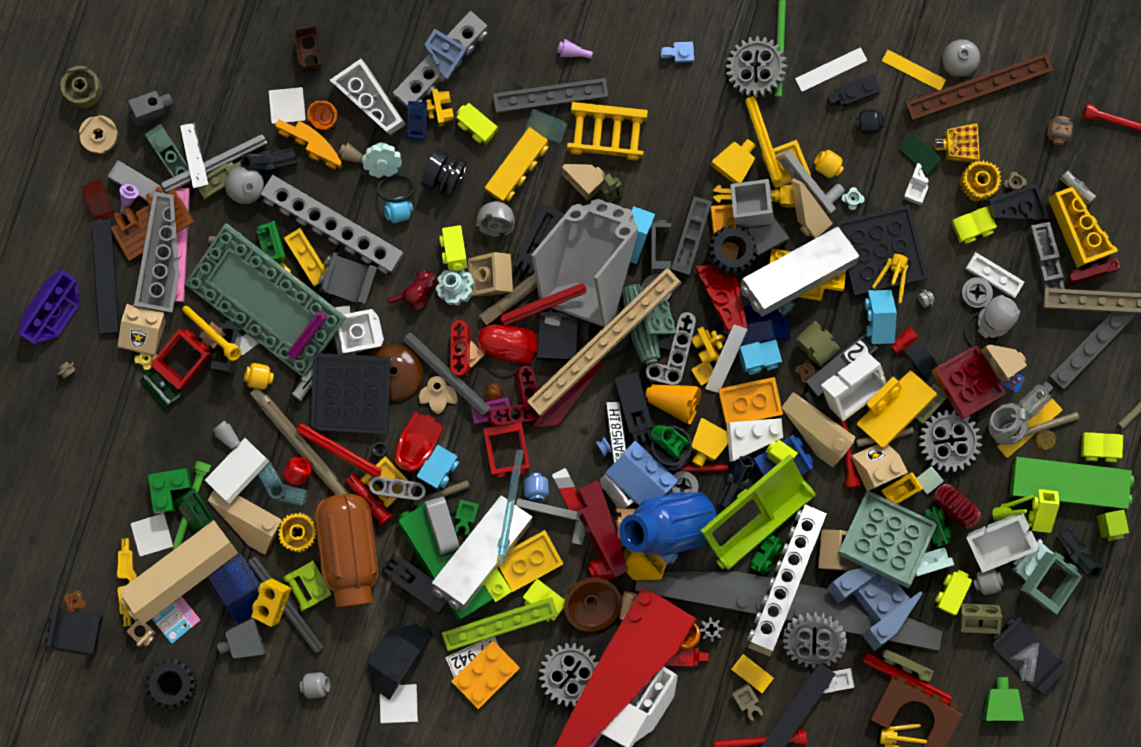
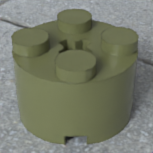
(72, 82)
(817, 343)

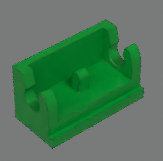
(271, 242)

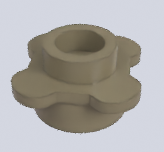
(1014, 176)
(66, 369)

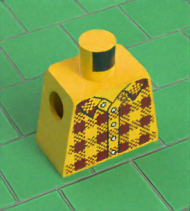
(960, 144)

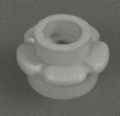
(926, 299)

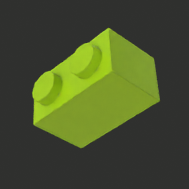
(1113, 525)

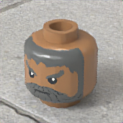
(1060, 130)

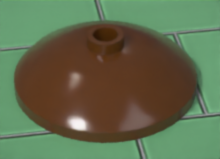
(409, 371)
(593, 613)

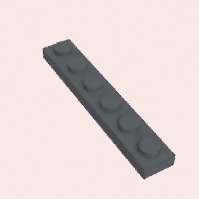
(550, 95)
(1090, 348)

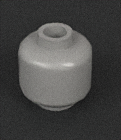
(989, 582)
(315, 685)

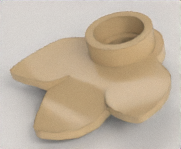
(438, 397)

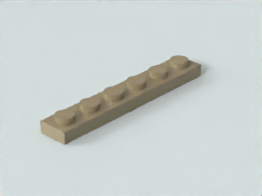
(1092, 300)

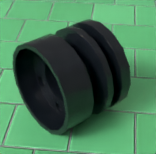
(444, 174)
(668, 462)

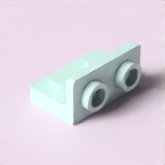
(934, 561)
(1025, 565)

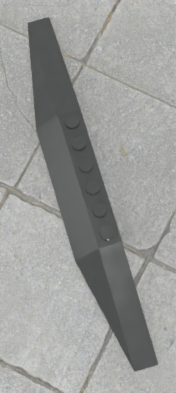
(746, 592)

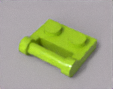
(313, 582)

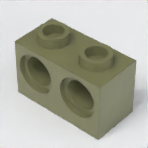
(980, 618)

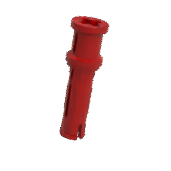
(376, 507)

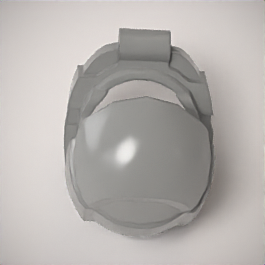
(1000, 314)
(1008, 428)

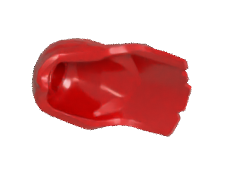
(508, 343)
(417, 442)

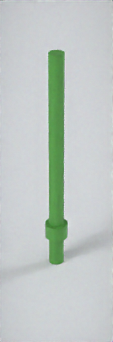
(780, 38)

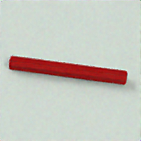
(543, 304)
(338, 450)
(894, 671)

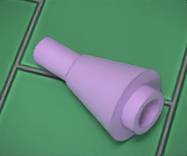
(569, 49)
(127, 194)

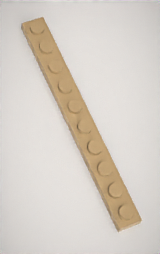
(604, 341)

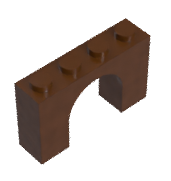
(899, 692)

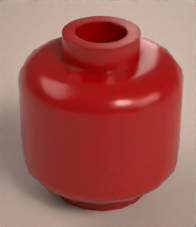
(297, 471)
(598, 570)

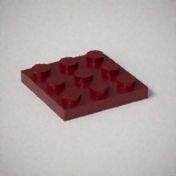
(968, 382)

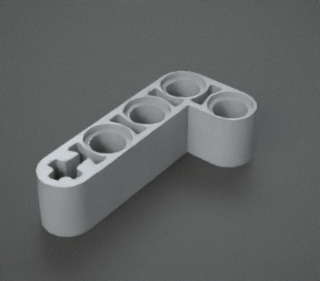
(676, 348)

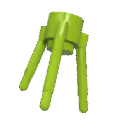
(1004, 511)

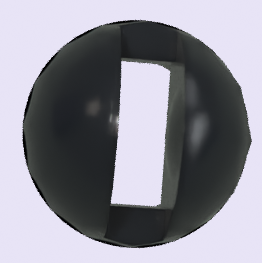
(375, 450)

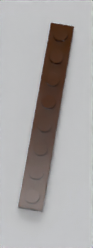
(979, 87)

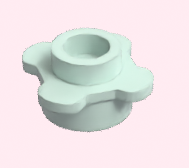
(853, 203)

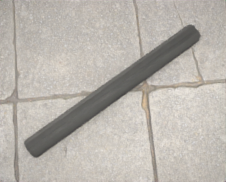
(452, 379)
(289, 610)

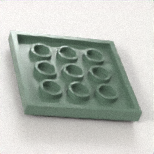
(887, 539)

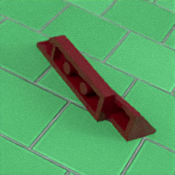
(559, 410)
(600, 528)

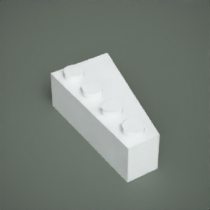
(366, 92)

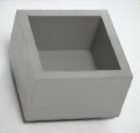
(752, 203)

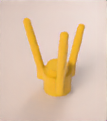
(898, 265)
(889, 737)

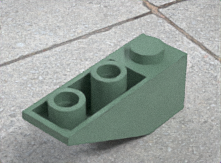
(167, 150)

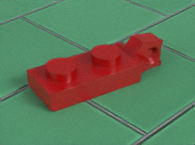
(687, 657)

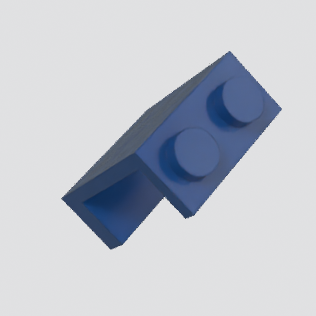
(802, 460)

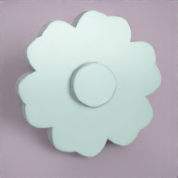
(381, 160)
(455, 286)

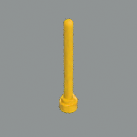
(231, 350)

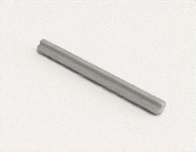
(216, 162)

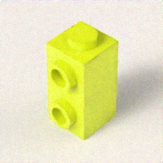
(476, 123)
(454, 247)
(1044, 510)
(497, 586)
(954, 592)

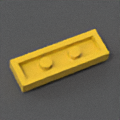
(305, 255)

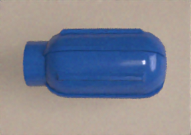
(668, 524)

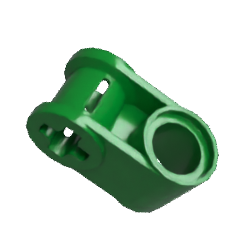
(672, 440)

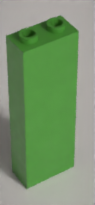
(1074, 482)

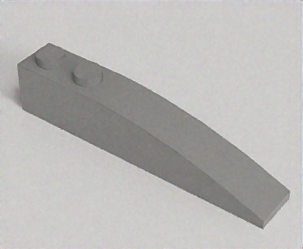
(160, 257)

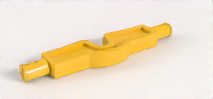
(125, 571)

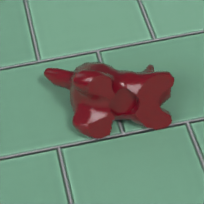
(416, 294)

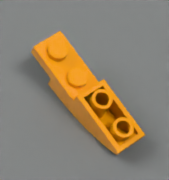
(316, 145)

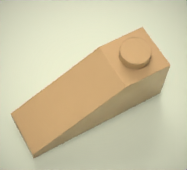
(808, 211)

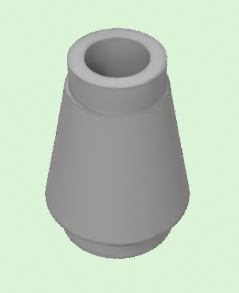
(226, 435)

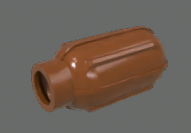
(347, 548)

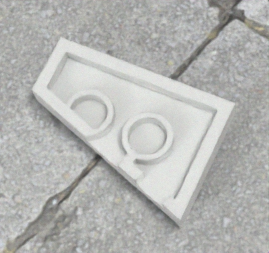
(752, 435)

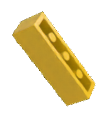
(516, 165)

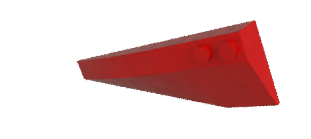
(637, 651)

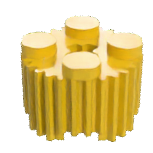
(976, 190)
(299, 522)

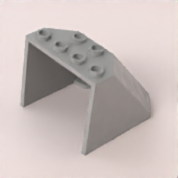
(590, 248)

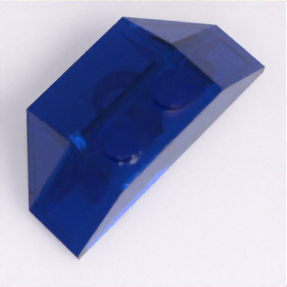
(760, 329)
(236, 586)

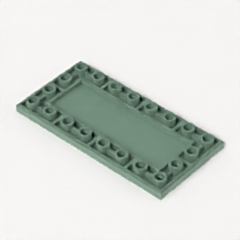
(262, 298)

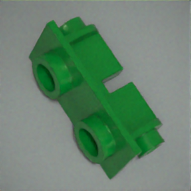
(941, 532)
(772, 547)

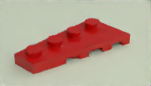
(724, 295)

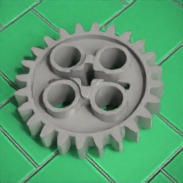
(740, 67)
(952, 457)
(829, 639)
(556, 663)

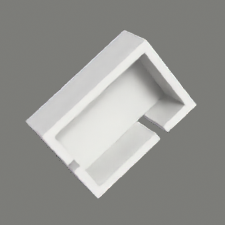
(854, 386)
(1002, 542)

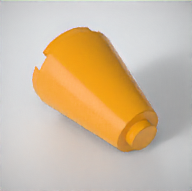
(675, 400)

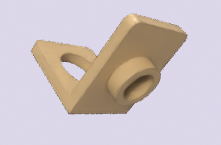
(144, 640)

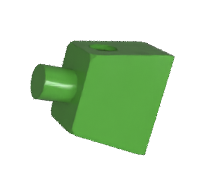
(1003, 703)

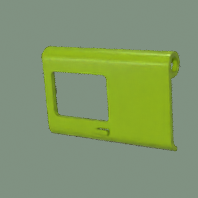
(777, 497)

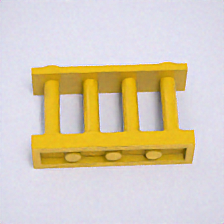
(618, 115)

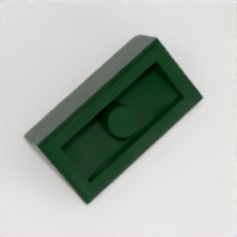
(920, 153)
(160, 389)
(194, 510)

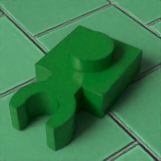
(466, 513)

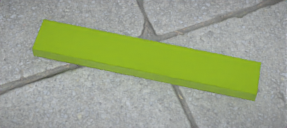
(500, 623)

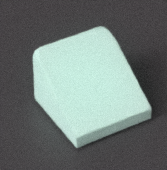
(929, 480)

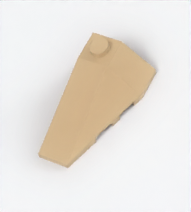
(821, 433)
(249, 521)

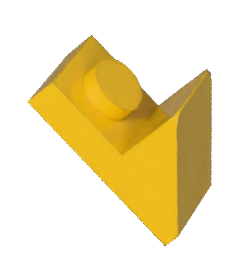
(902, 488)

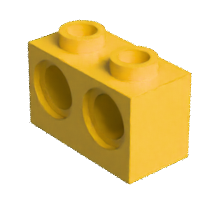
(274, 604)

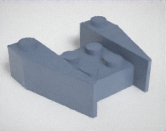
(879, 597)

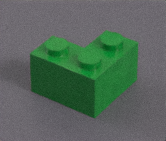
(163, 487)

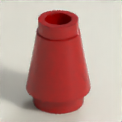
(904, 340)

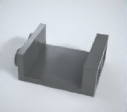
(658, 227)
(346, 278)

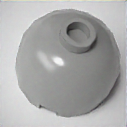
(961, 58)
(244, 185)
(495, 219)

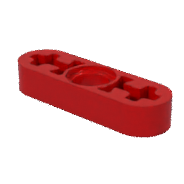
(464, 334)

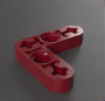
(524, 405)

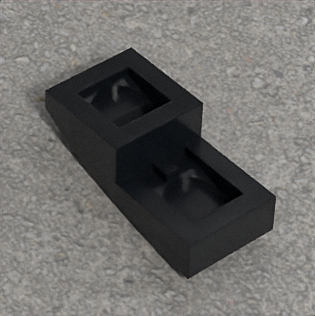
(920, 357)

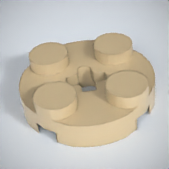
(99, 145)

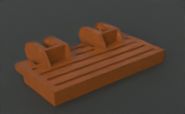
(133, 236)

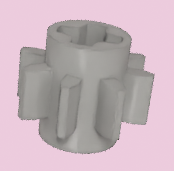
(715, 633)

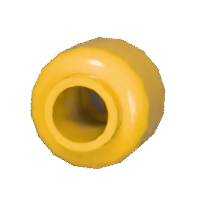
(828, 164)
(258, 376)

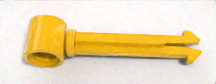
(783, 197)

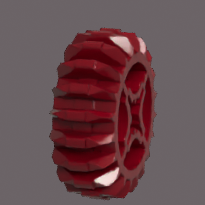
(957, 506)

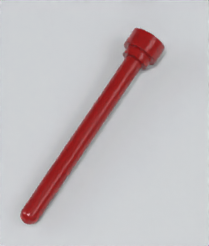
(1091, 112)
(852, 479)
(798, 738)

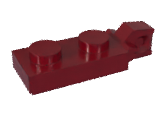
(1094, 271)

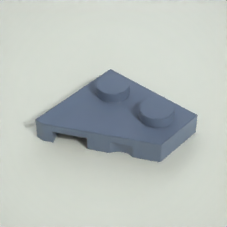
(444, 52)

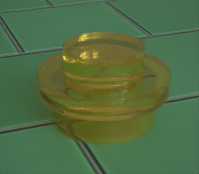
(1046, 439)

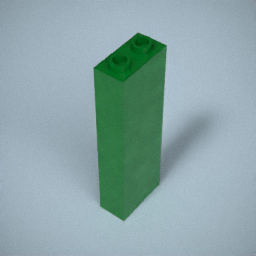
(420, 536)

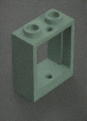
(1063, 591)

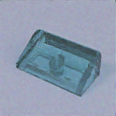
(547, 125)

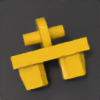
(442, 115)
(705, 338)

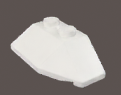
(655, 698)

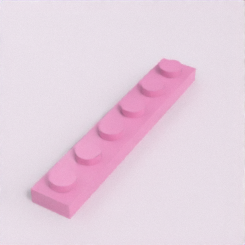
(182, 238)

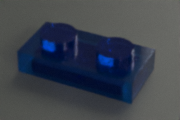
(417, 119)

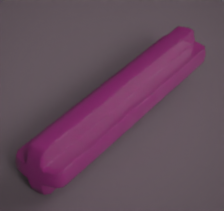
(306, 335)

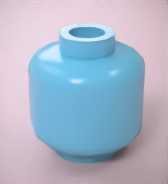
(398, 211)

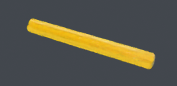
(764, 140)

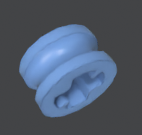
(604, 447)

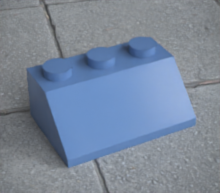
(640, 474)

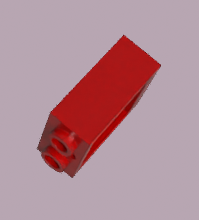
(170, 374)
(503, 430)

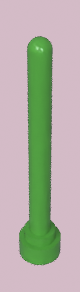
(201, 470)

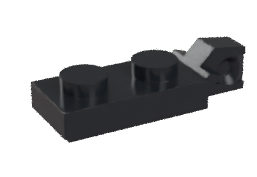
(855, 91)

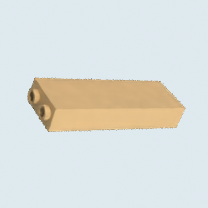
(177, 573)

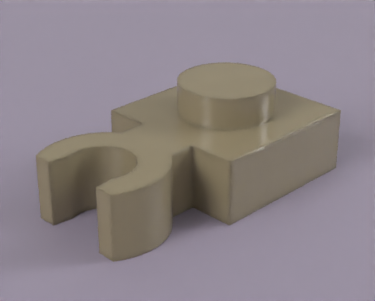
(746, 699)

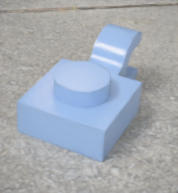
(681, 52)

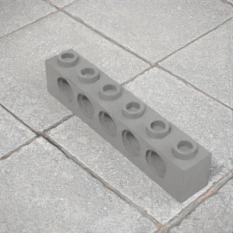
(469, 23)

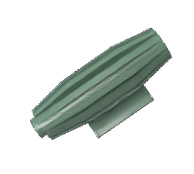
(646, 332)

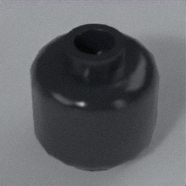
(870, 121)

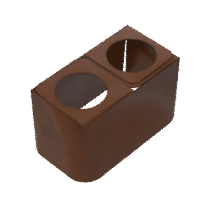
(300, 34)

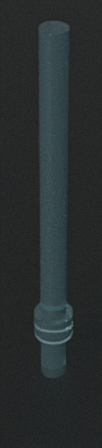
(504, 542)

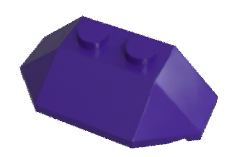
(50, 308)

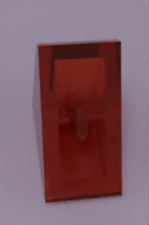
(97, 199)

